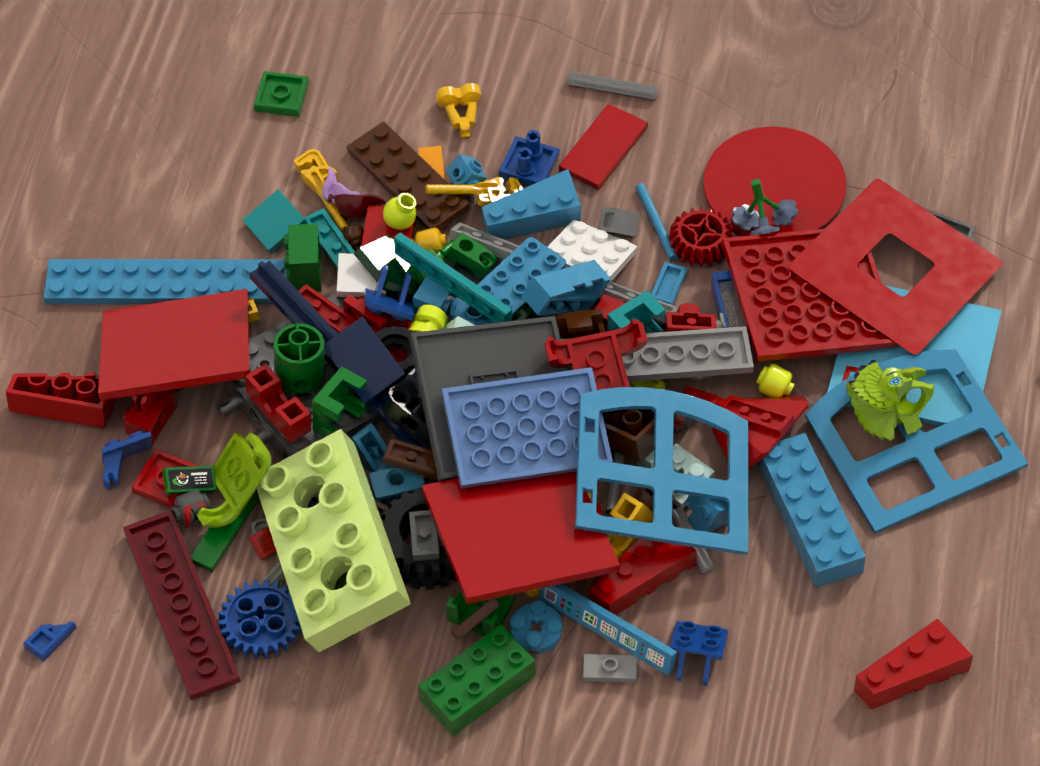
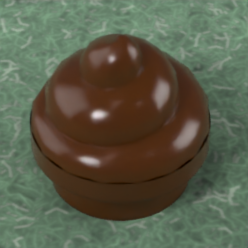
(354, 236)

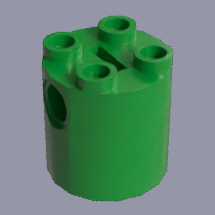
(299, 358)

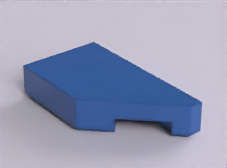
(48, 639)

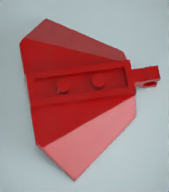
(767, 421)

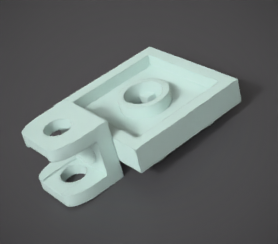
(683, 463)

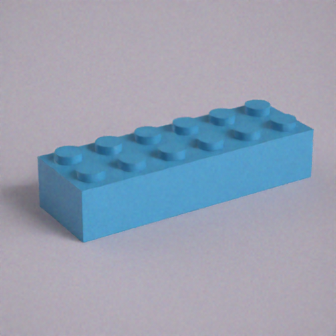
(811, 511)

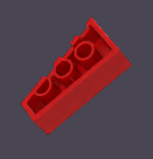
(59, 398)
(641, 572)
(917, 662)

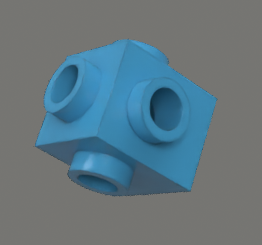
(465, 171)

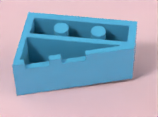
(566, 289)

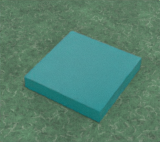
(271, 220)

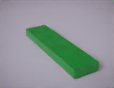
(218, 540)

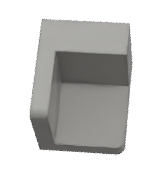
(619, 221)

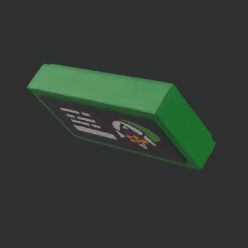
(185, 479)

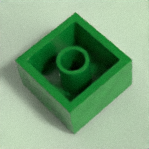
(303, 256)

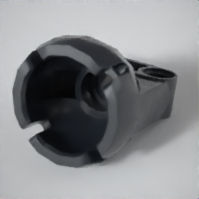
(406, 409)

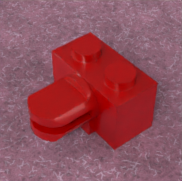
(688, 318)
(150, 413)

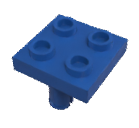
(529, 160)

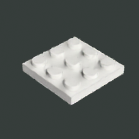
(584, 243)

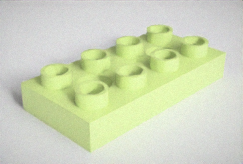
(330, 539)

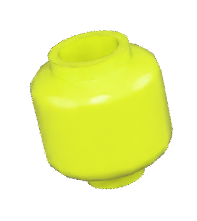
(775, 381)

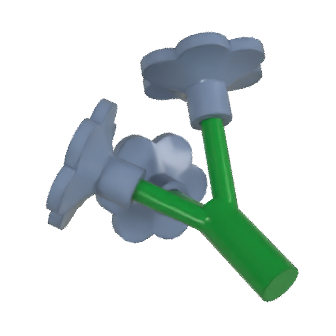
(749, 218)

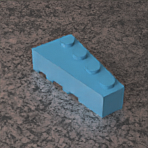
(534, 209)

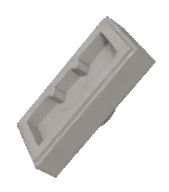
(610, 668)

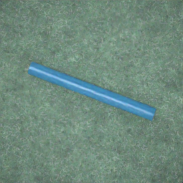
(656, 221)

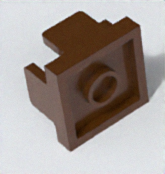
(579, 323)

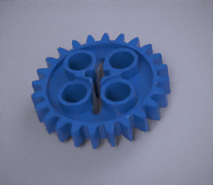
(264, 638)

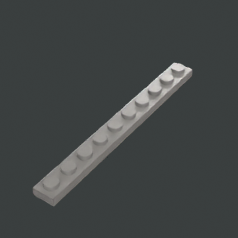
(503, 248)

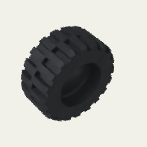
(397, 527)

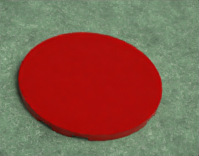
(789, 168)

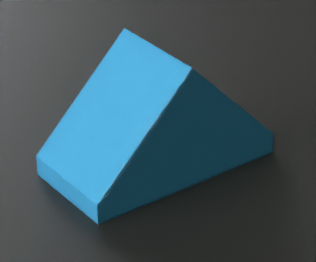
(370, 448)

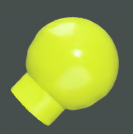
(400, 211)

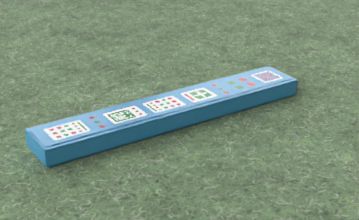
(610, 627)

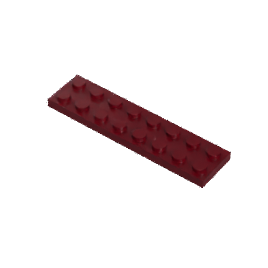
(181, 605)

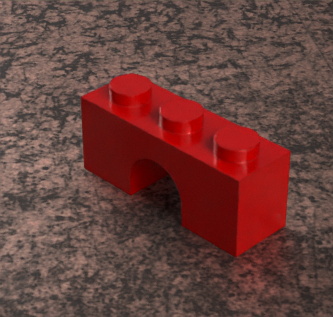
(287, 415)

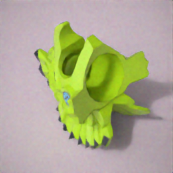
(882, 398)

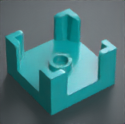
(639, 308)

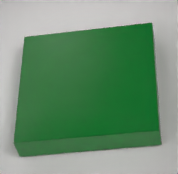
(281, 94)

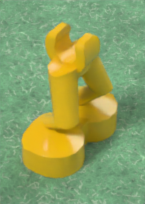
(466, 95)

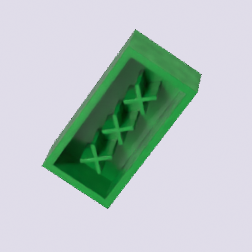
(476, 680)

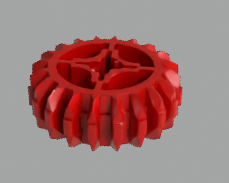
(699, 236)

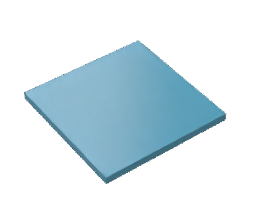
(969, 332)

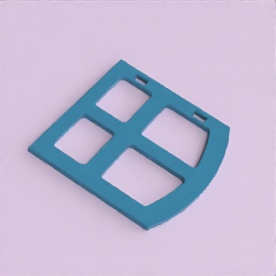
(918, 445)
(662, 478)

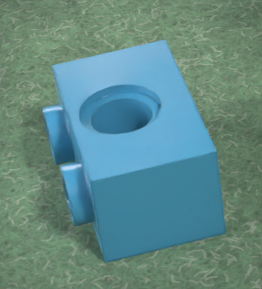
(383, 482)

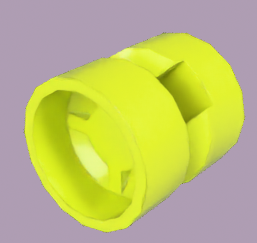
(429, 318)

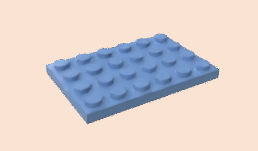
(519, 427)

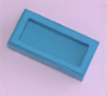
(669, 282)

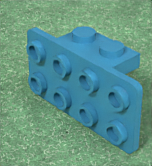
(512, 275)

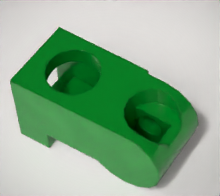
(471, 255)

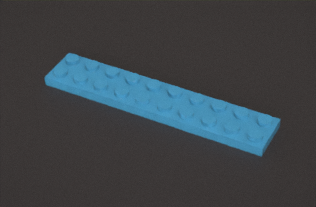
(149, 280)

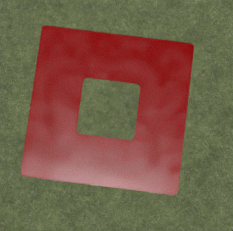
(908, 320)

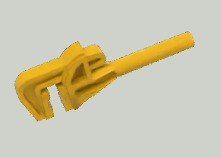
(315, 178)
(487, 191)

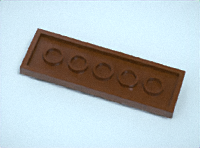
(404, 171)

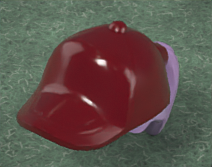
(348, 202)

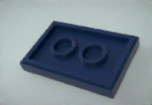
(364, 354)

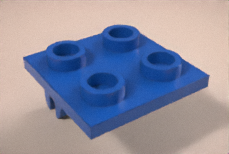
(398, 308)
(115, 451)
(698, 640)

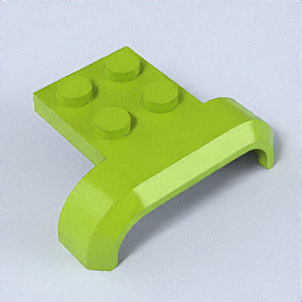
(237, 477)

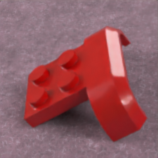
(599, 351)

